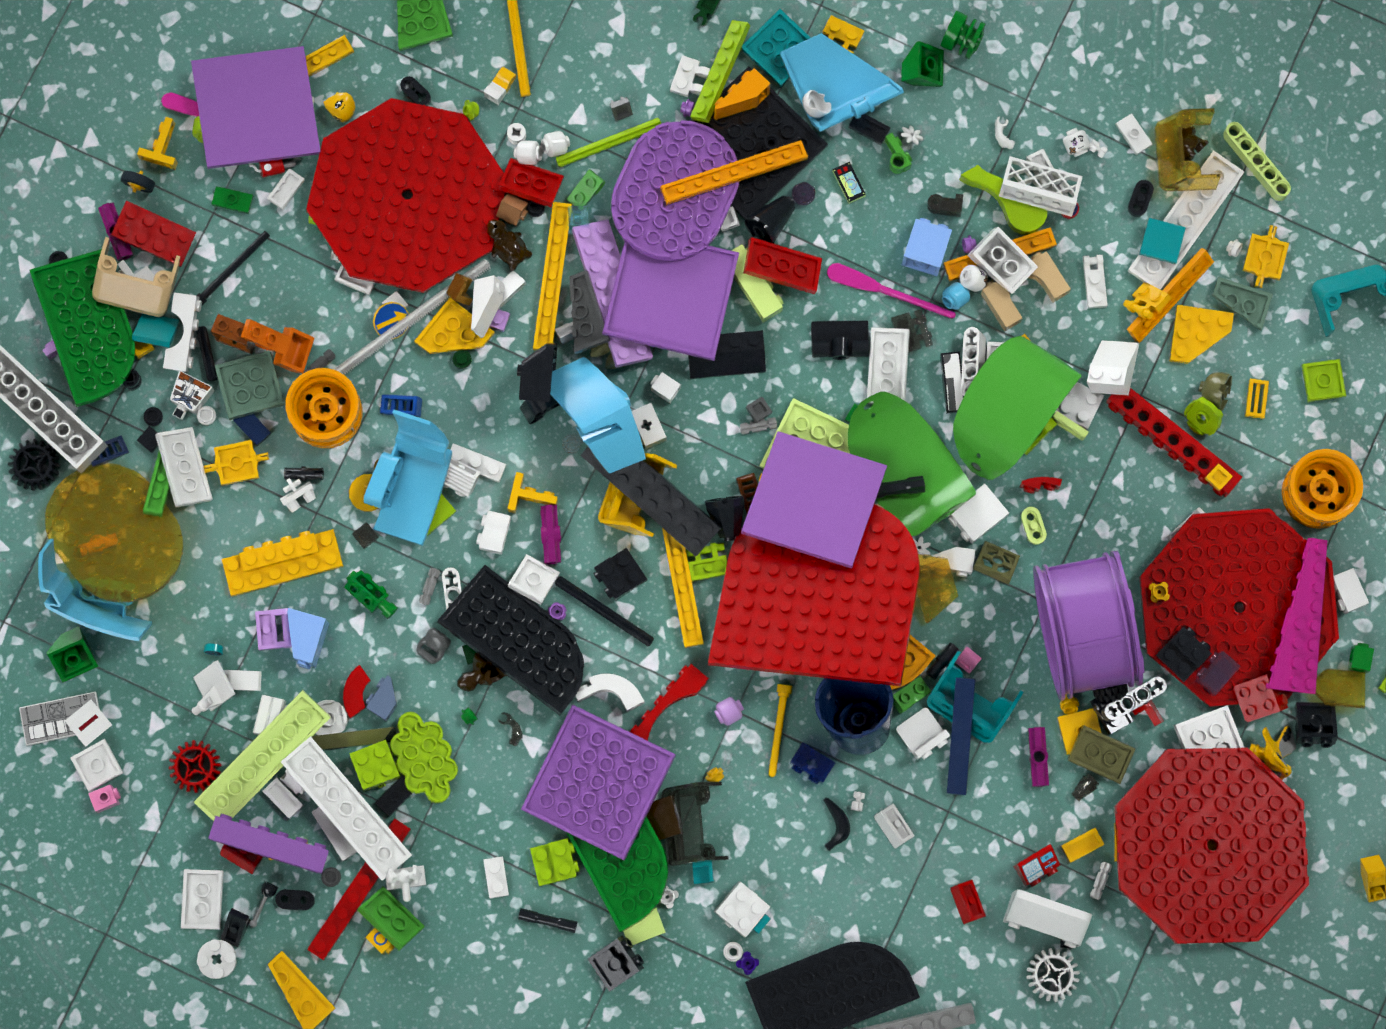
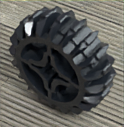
(41, 460)

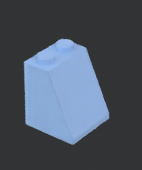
(926, 246)
(306, 636)

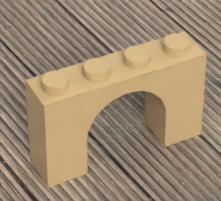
(1046, 274)

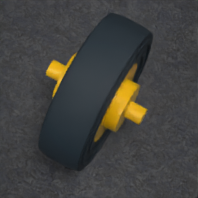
(137, 181)

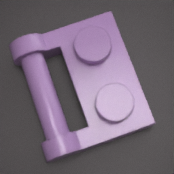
(267, 629)

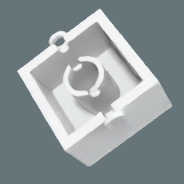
(742, 909)

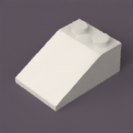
(1002, 260)
(1113, 368)

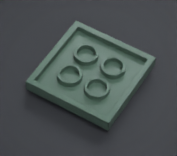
(249, 385)

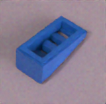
(417, 404)

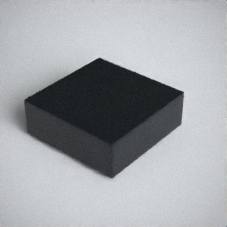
(148, 439)

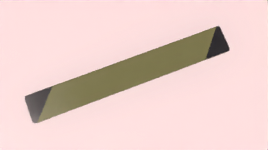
(354, 738)

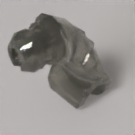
(516, 730)

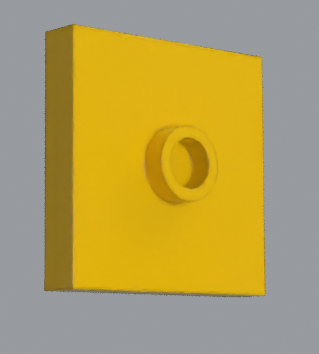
(1072, 723)

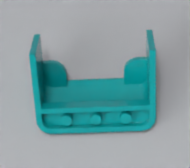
(1328, 290)
(987, 716)

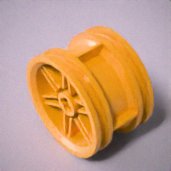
(340, 387)
(1346, 475)

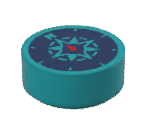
(213, 649)

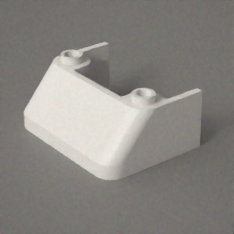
(1047, 917)

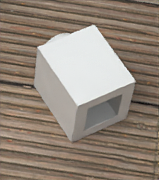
(665, 387)

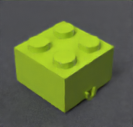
(374, 766)

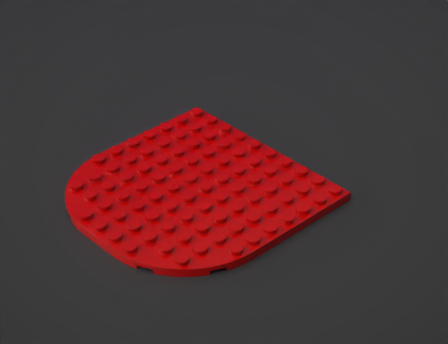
(817, 616)

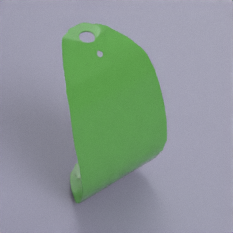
(1009, 405)
(909, 449)

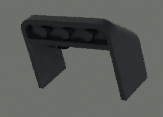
(536, 374)

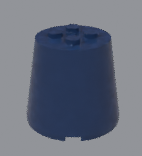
(855, 713)

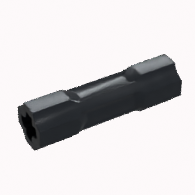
(910, 486)

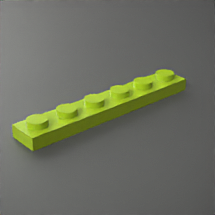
(720, 71)

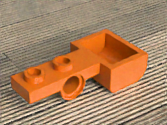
(291, 346)

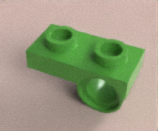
(894, 145)
(586, 189)
(910, 695)

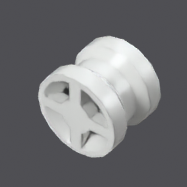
(515, 137)

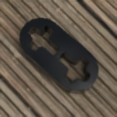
(412, 95)

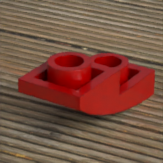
(1033, 484)

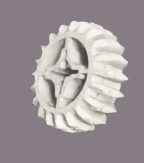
(1049, 966)

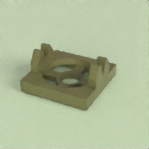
(1000, 553)

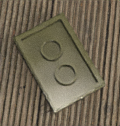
(1101, 754)

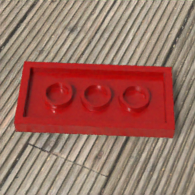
(152, 233)
(782, 265)

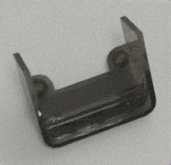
(690, 846)

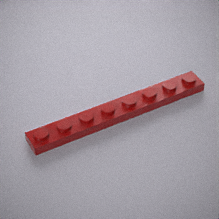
(350, 902)

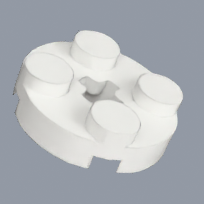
(218, 970)

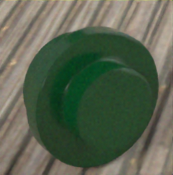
(462, 359)

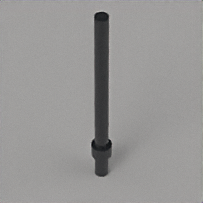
(232, 267)

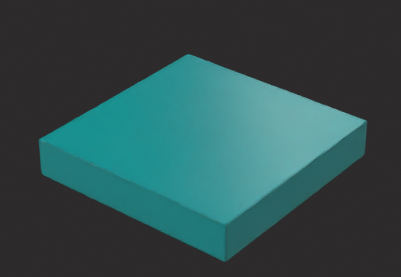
(1162, 241)
(156, 330)

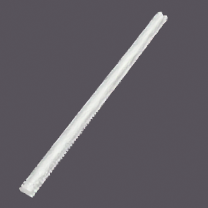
(379, 341)

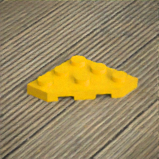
(451, 331)
(1197, 331)

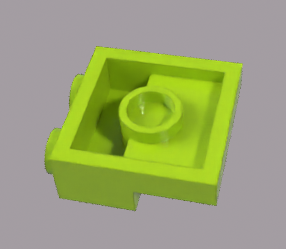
(554, 862)

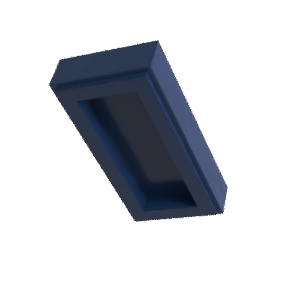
(253, 428)

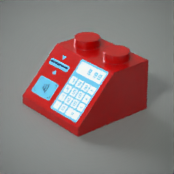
(1037, 865)

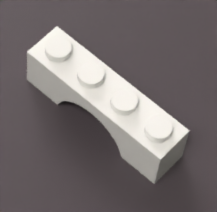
(179, 356)

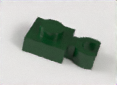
(706, 7)

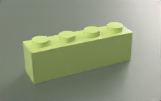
(757, 290)

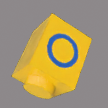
(380, 942)

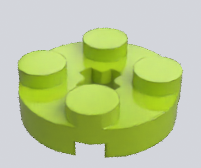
(1209, 410)

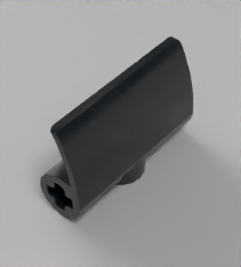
(840, 339)

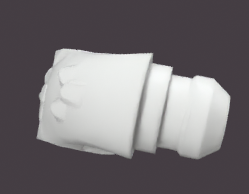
(1002, 140)

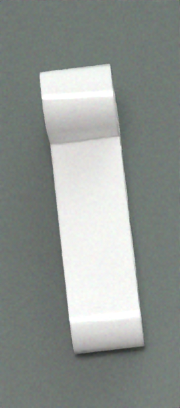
(973, 343)

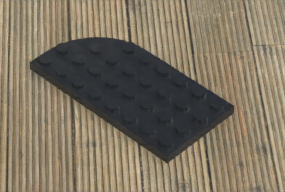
(517, 639)
(832, 988)

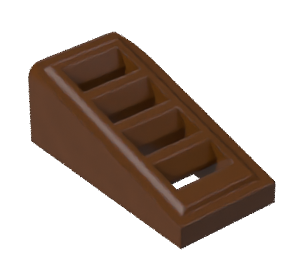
(742, 479)

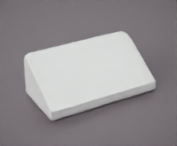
(512, 284)
(894, 826)

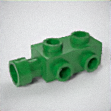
(367, 593)

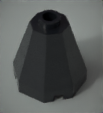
(728, 514)

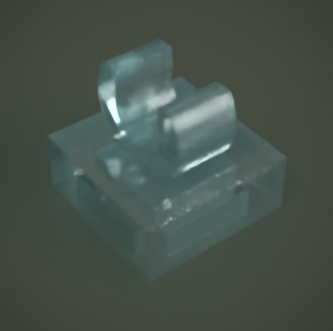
(577, 215)

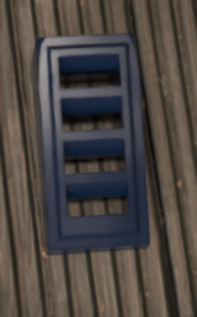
(103, 460)

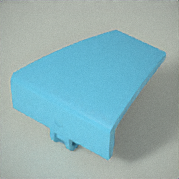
(840, 75)

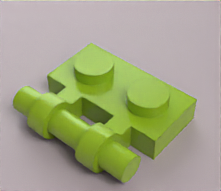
(710, 567)

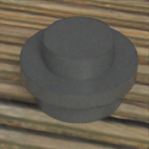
(331, 877)

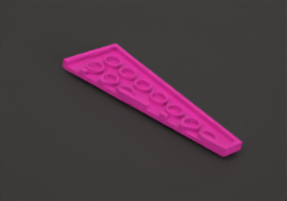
(1299, 648)

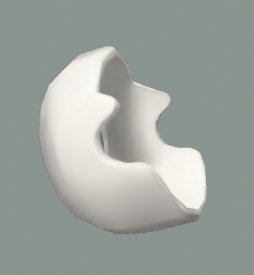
(815, 104)

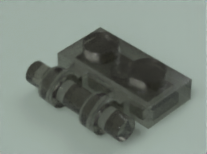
(905, 322)

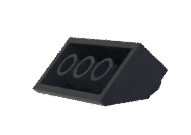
(735, 355)

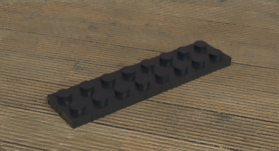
(661, 502)

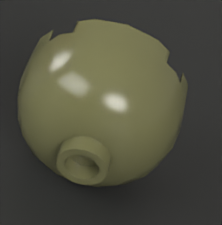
(1216, 388)

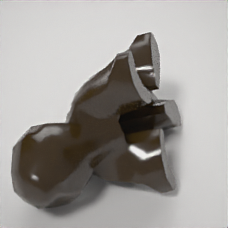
(1192, 142)
(508, 244)
(483, 674)

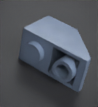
(384, 700)

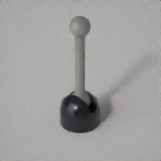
(268, 890)

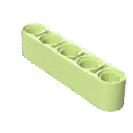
(1255, 152)

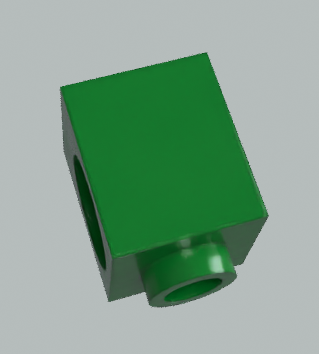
(1360, 658)

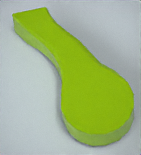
(1019, 216)

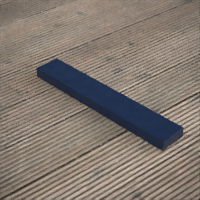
(961, 735)

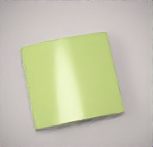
(645, 929)

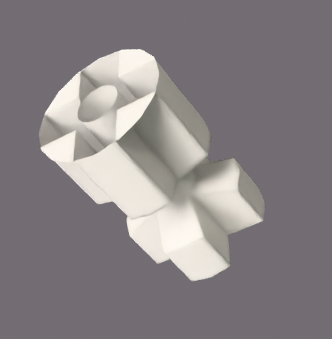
(1094, 146)
(858, 805)

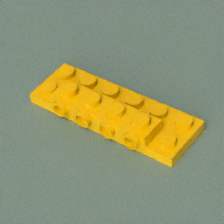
(282, 561)

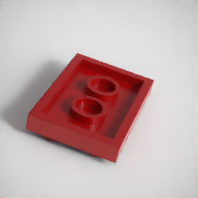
(530, 182)

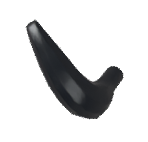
(842, 824)

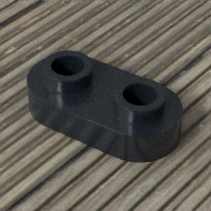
(1140, 199)
(294, 899)

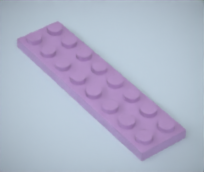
(602, 259)

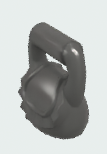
(436, 641)

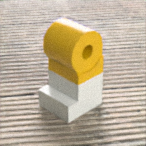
(500, 85)

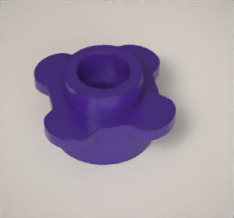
(753, 962)

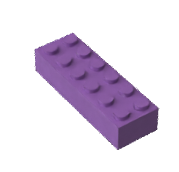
(268, 844)

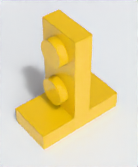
(160, 146)
(528, 494)

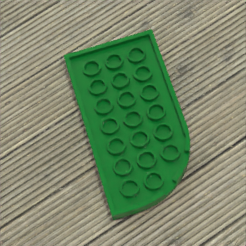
(87, 334)
(629, 886)

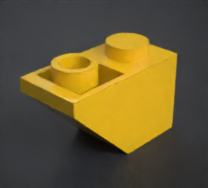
(1373, 877)

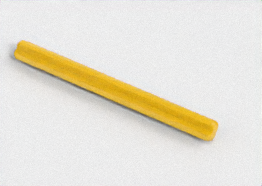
(518, 48)

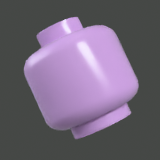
(728, 711)

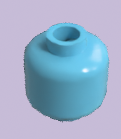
(955, 296)

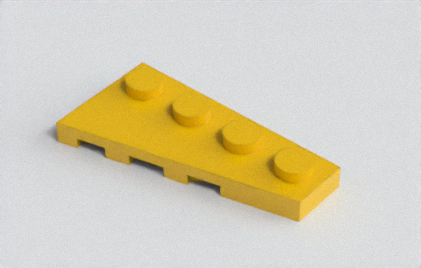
(303, 996)

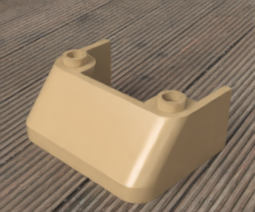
(133, 292)

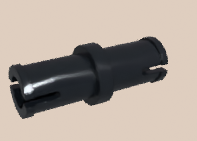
(304, 473)
(942, 661)

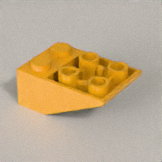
(743, 96)

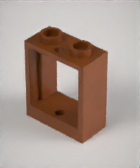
(228, 330)

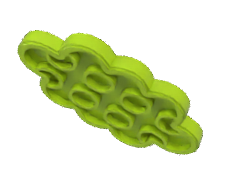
(423, 757)

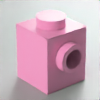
(104, 798)

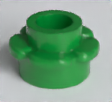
(468, 716)

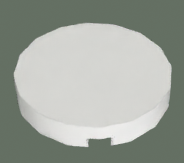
(338, 719)

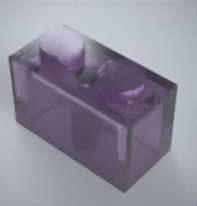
(1217, 672)

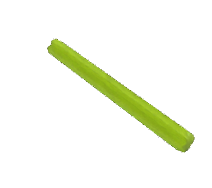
(606, 143)

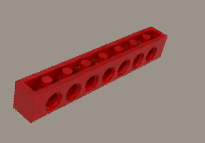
(1171, 429)

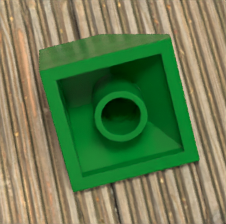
(923, 66)
(71, 654)

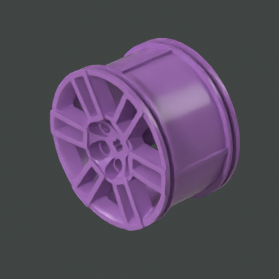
(1088, 625)

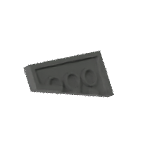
(586, 314)

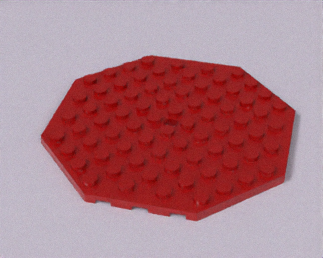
(397, 239)
(1227, 561)
(1165, 852)

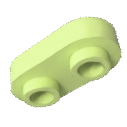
(1033, 526)

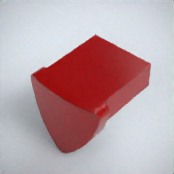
(1152, 712)

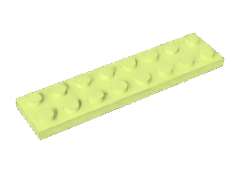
(262, 757)

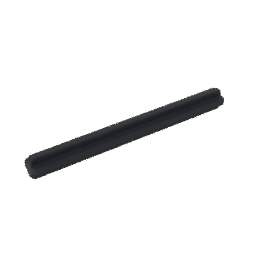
(604, 611)

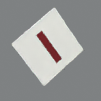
(88, 722)

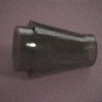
(1085, 787)

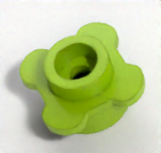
(471, 109)

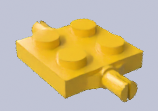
(1265, 256)
(236, 462)

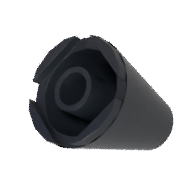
(770, 219)

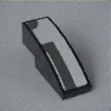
(951, 380)

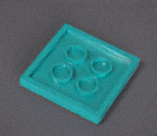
(766, 44)

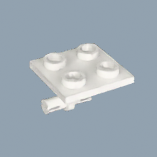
(213, 687)

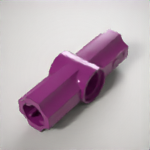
(109, 216)
(550, 534)
(1039, 770)

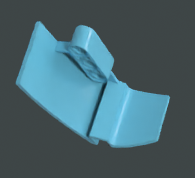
(410, 479)

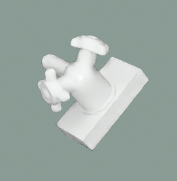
(406, 878)

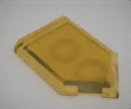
(1341, 688)

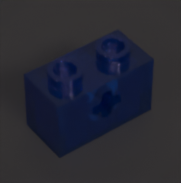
(823, 764)

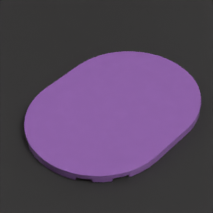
(661, 157)

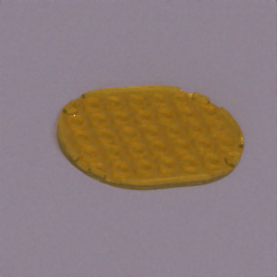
(108, 538)

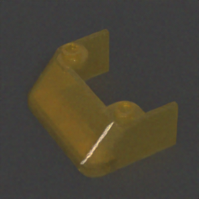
(1173, 170)

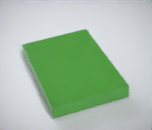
(391, 918)

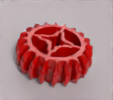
(190, 774)

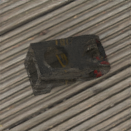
(945, 206)

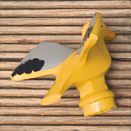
(1276, 751)

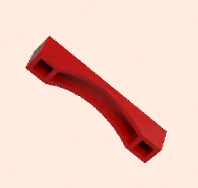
(688, 685)

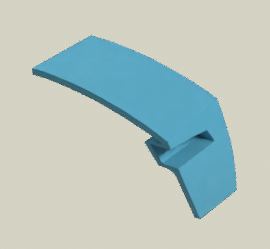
(600, 413)
(78, 605)

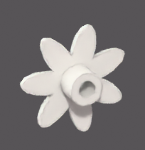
(911, 135)
(923, 546)

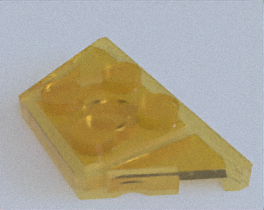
(935, 585)

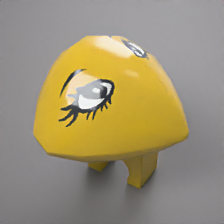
(340, 106)

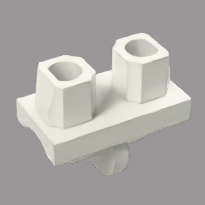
(290, 499)

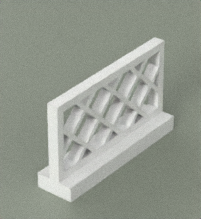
(1037, 196)

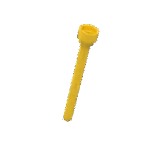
(783, 693)

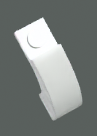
(614, 684)

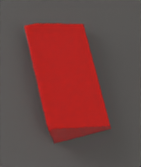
(241, 858)
(967, 901)

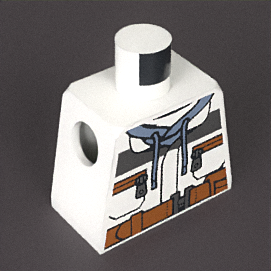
(189, 394)

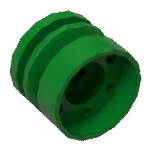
(963, 35)

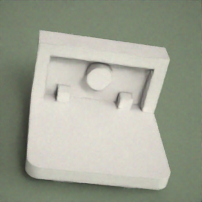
(922, 734)

